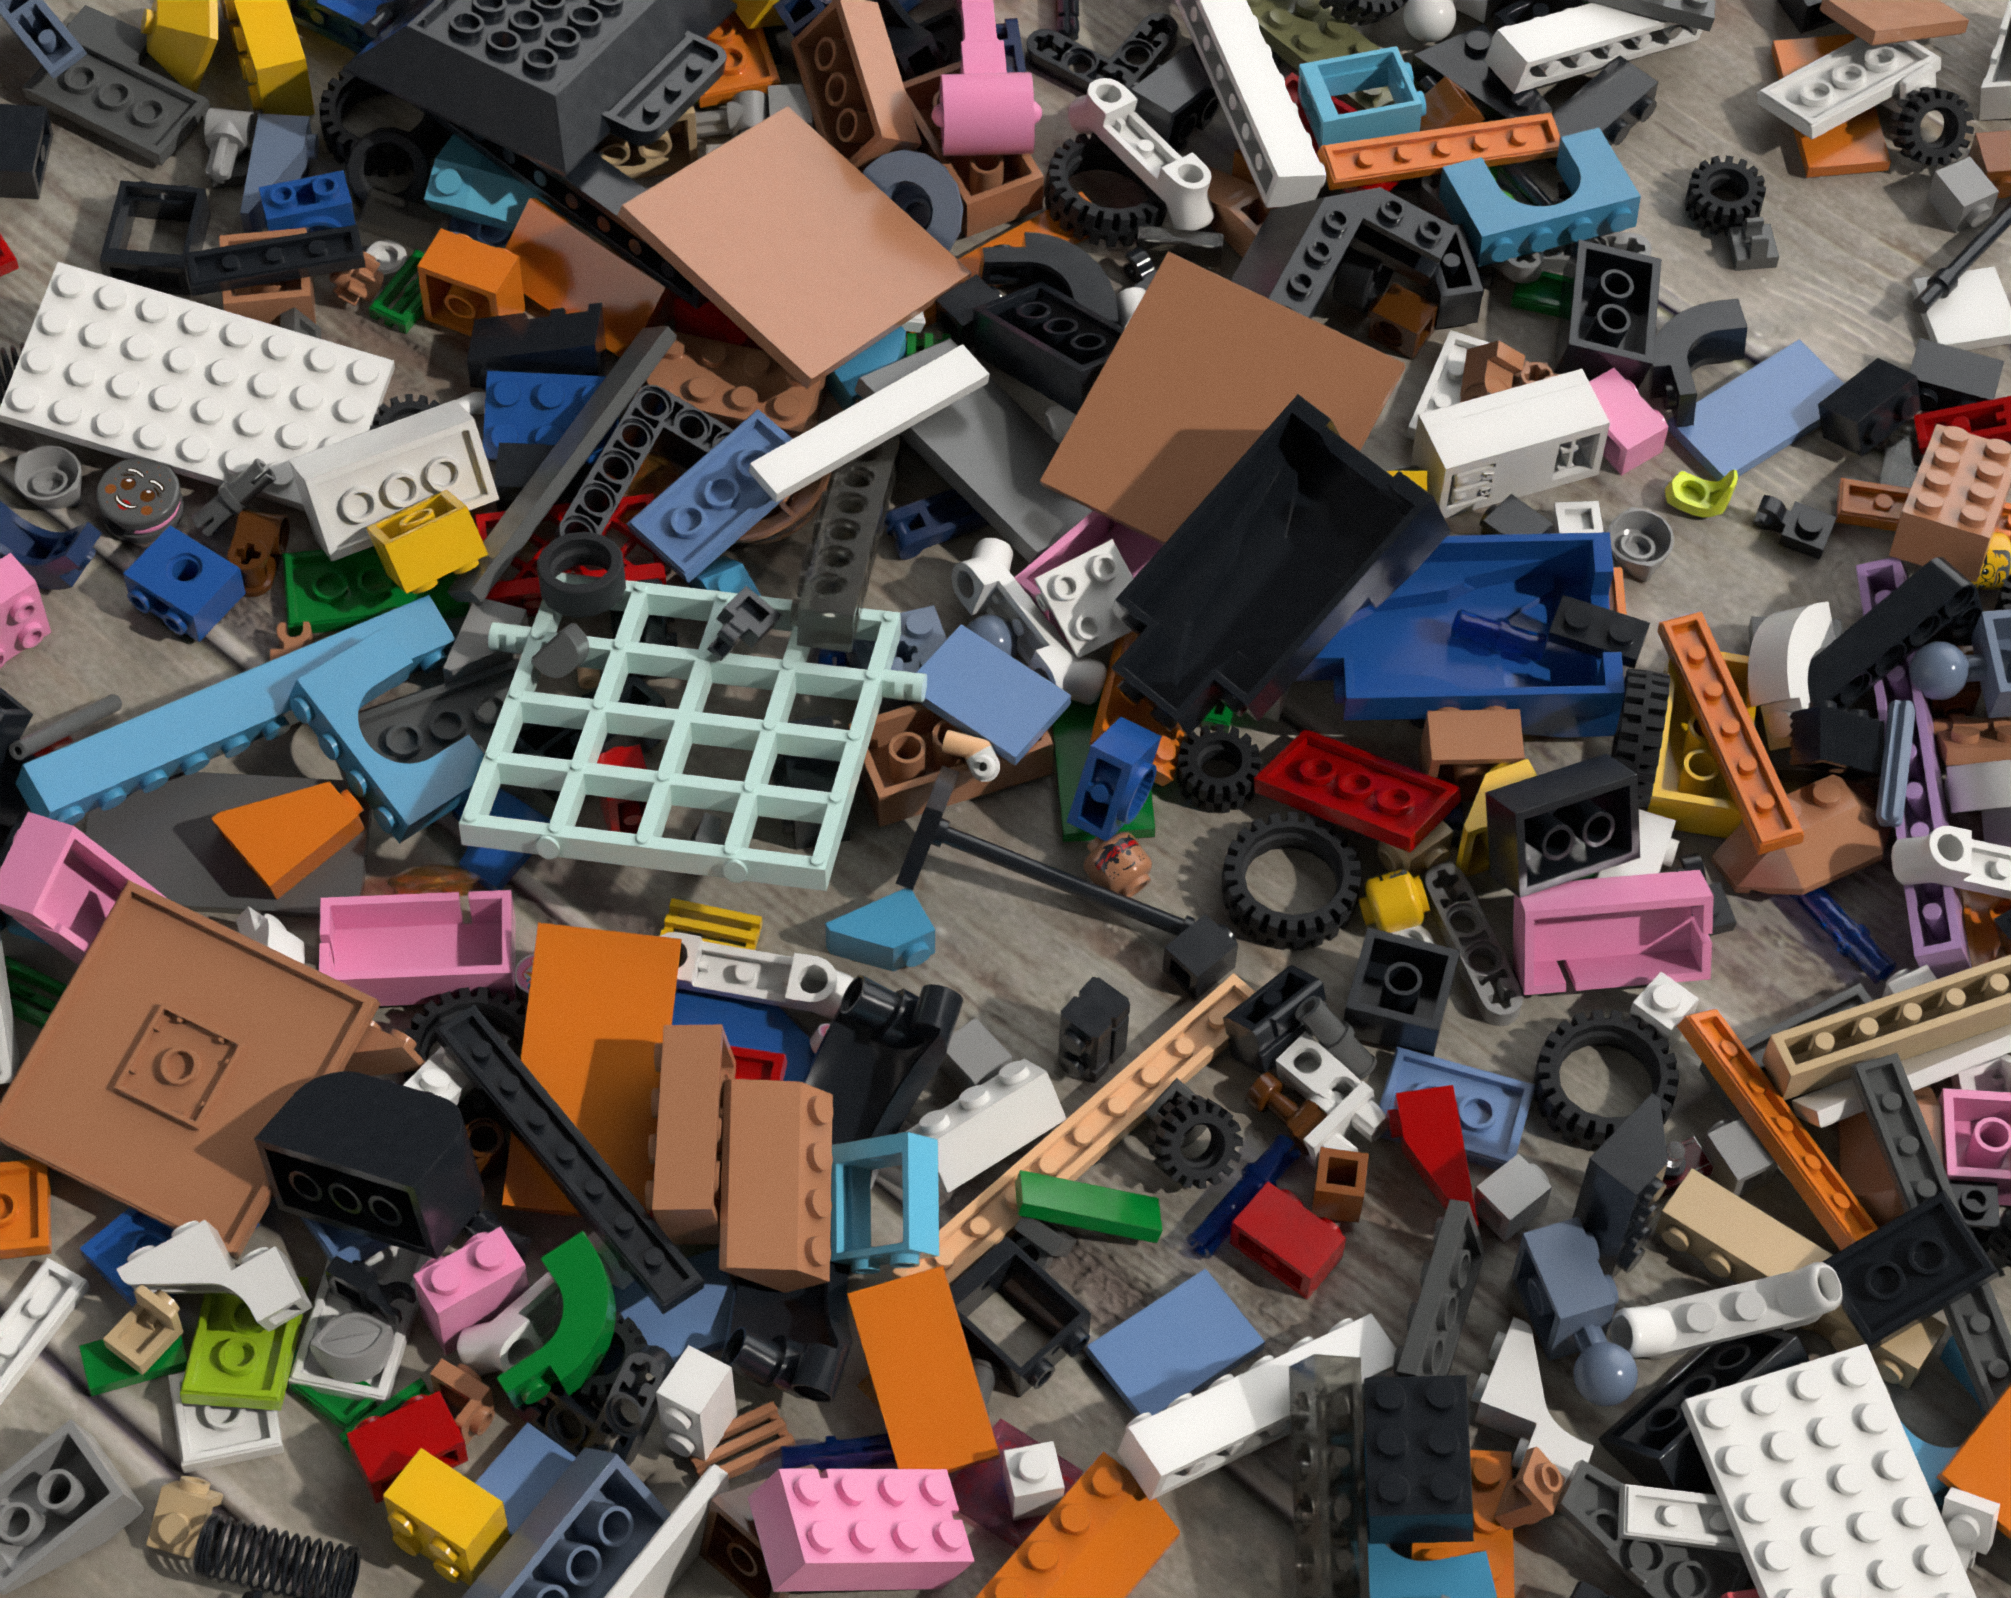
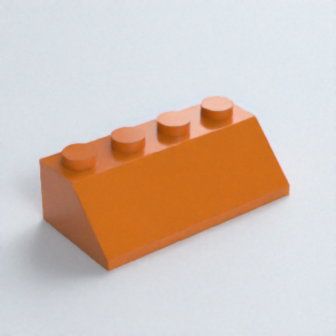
(1091, 1542)

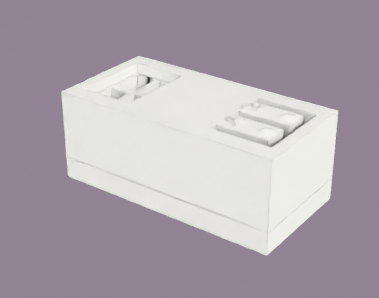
(1511, 443)
(388, 471)

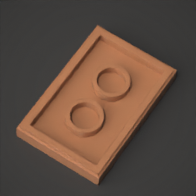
(1895, 20)

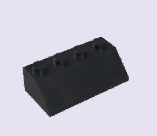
(1045, 342)
(1623, 1187)
(1655, 1436)

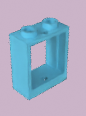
(1357, 73)
(853, 1201)

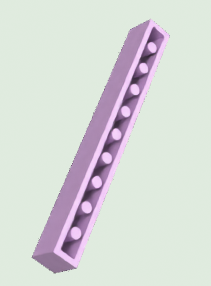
(1932, 908)

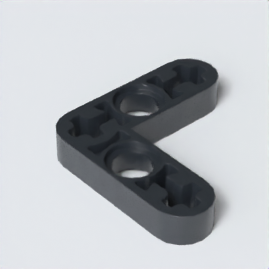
(1116, 67)
(604, 1425)

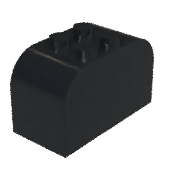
(373, 1161)

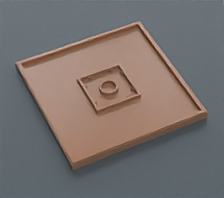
(794, 245)
(1197, 388)
(174, 1062)

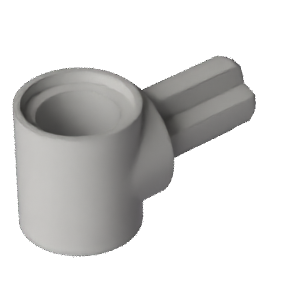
(741, 114)
(227, 136)

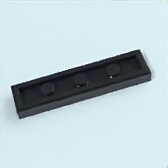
(274, 260)

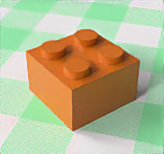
(468, 281)

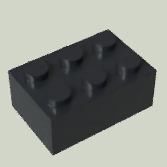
(1607, 312)
(1563, 825)
(1418, 1459)

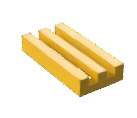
(713, 923)

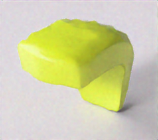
(1701, 496)

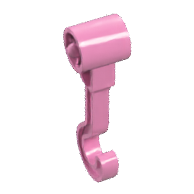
(984, 105)

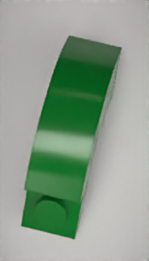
(583, 1330)

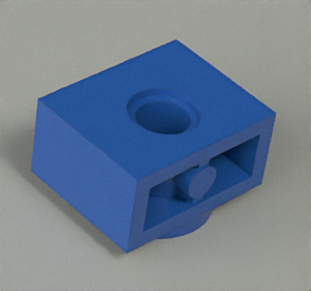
(308, 203)
(190, 607)
(1115, 779)

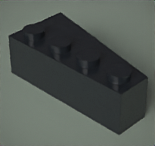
(1177, 97)

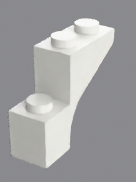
(200, 1263)
(1516, 1405)

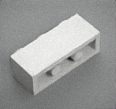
(991, 1121)

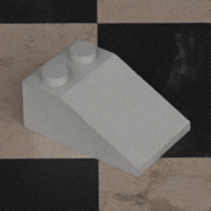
(59, 1505)

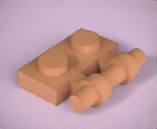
(1972, 739)

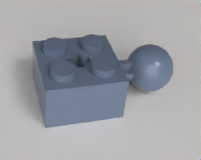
(922, 637)
(1944, 670)
(1573, 1308)

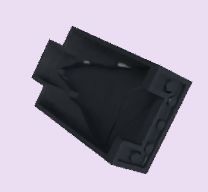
(1270, 571)

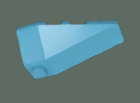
(476, 188)

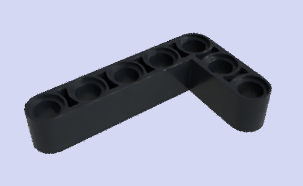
(661, 433)
(1929, 603)

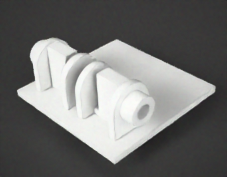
(1084, 597)

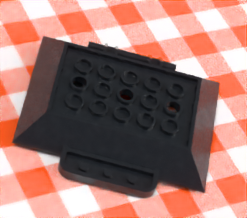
(566, 69)

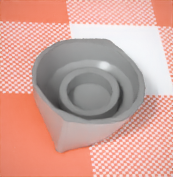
(49, 477)
(1640, 541)
(353, 1346)

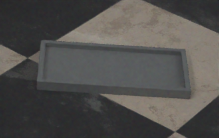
(989, 456)
(181, 854)

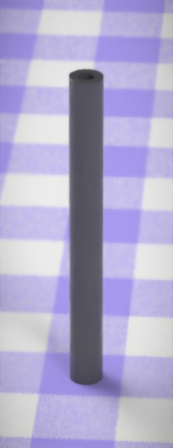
(65, 727)

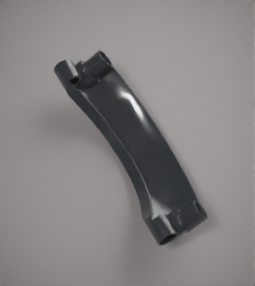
(875, 1066)

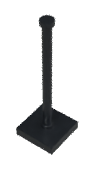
(936, 831)

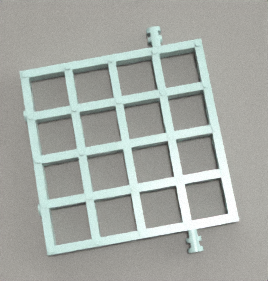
(682, 728)

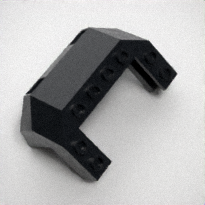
(1306, 241)

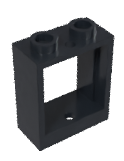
(153, 269)
(984, 1279)

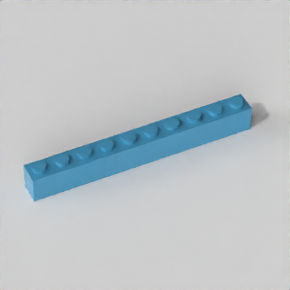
(209, 722)

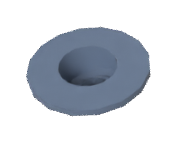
(922, 190)

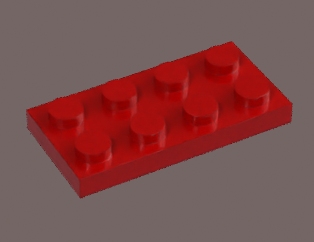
(1357, 790)

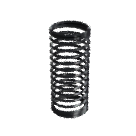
(206, 1560)

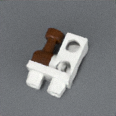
(1333, 1104)

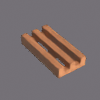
(751, 1460)

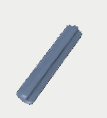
(1895, 763)

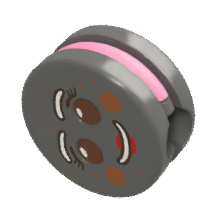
(139, 500)

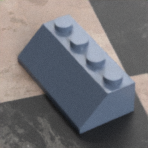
(576, 1535)

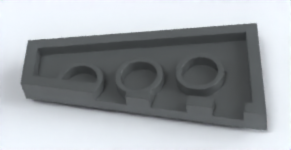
(1657, 1569)

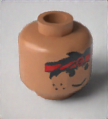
(1118, 864)

